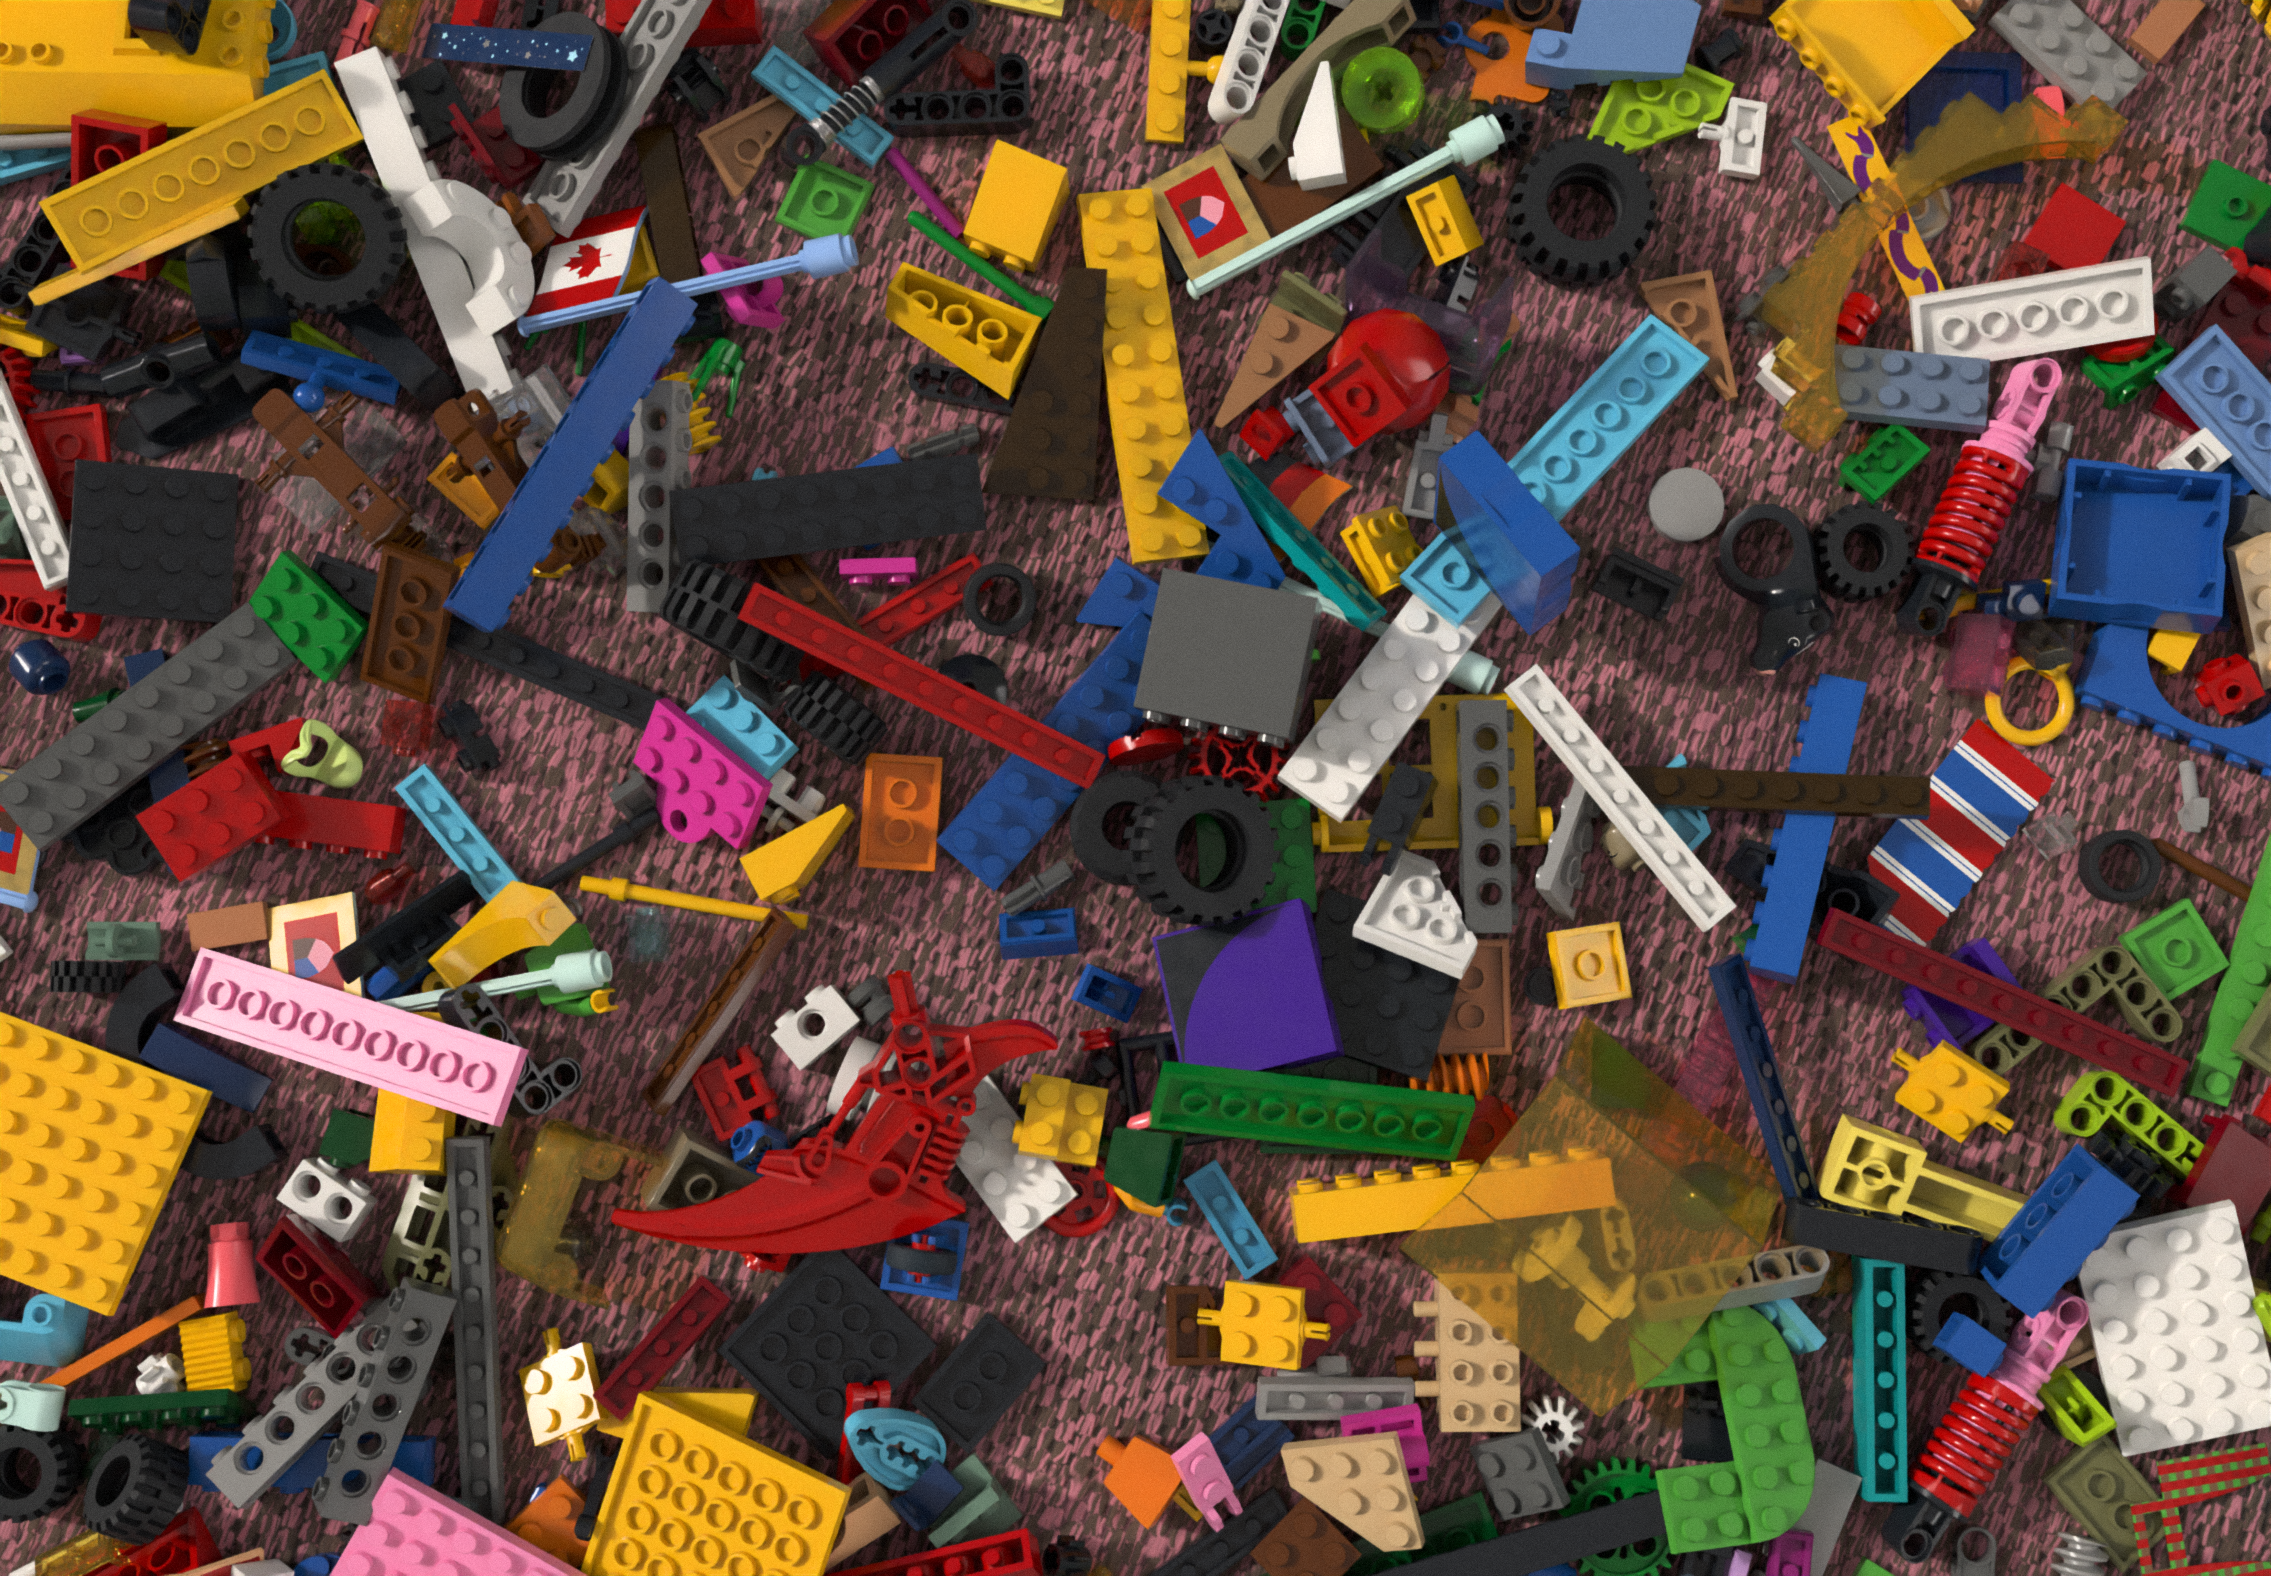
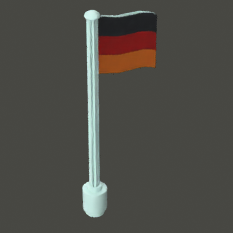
(1307, 496)

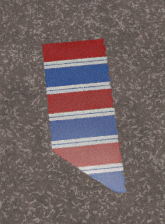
(1974, 808)

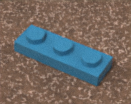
(1230, 1219)

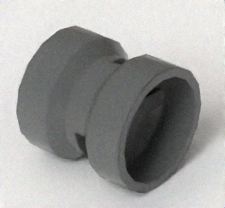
(874, 1009)

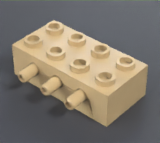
(1473, 1367)

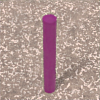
(925, 192)

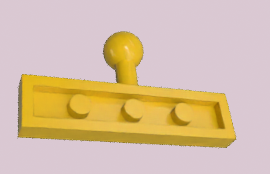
(1170, 69)

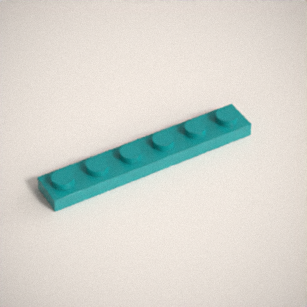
(1303, 548)

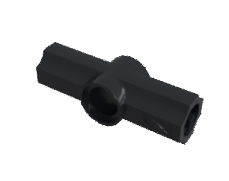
(141, 372)

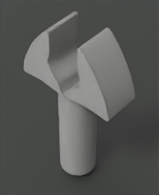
(2195, 808)
(1324, 1367)

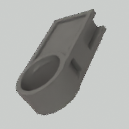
(1979, 1566)

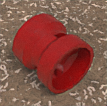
(1855, 318)

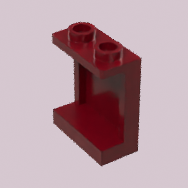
(2229, 1167)

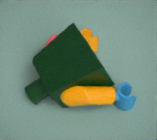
(1145, 1166)

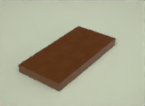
(1284, 204)
(409, 623)

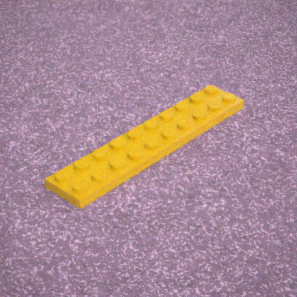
(1141, 371)

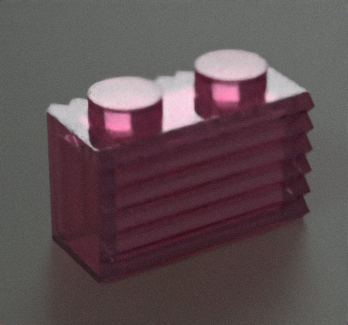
(1979, 654)

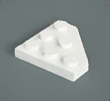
(1417, 918)

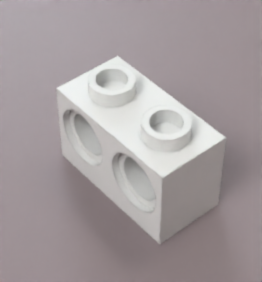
(324, 1207)

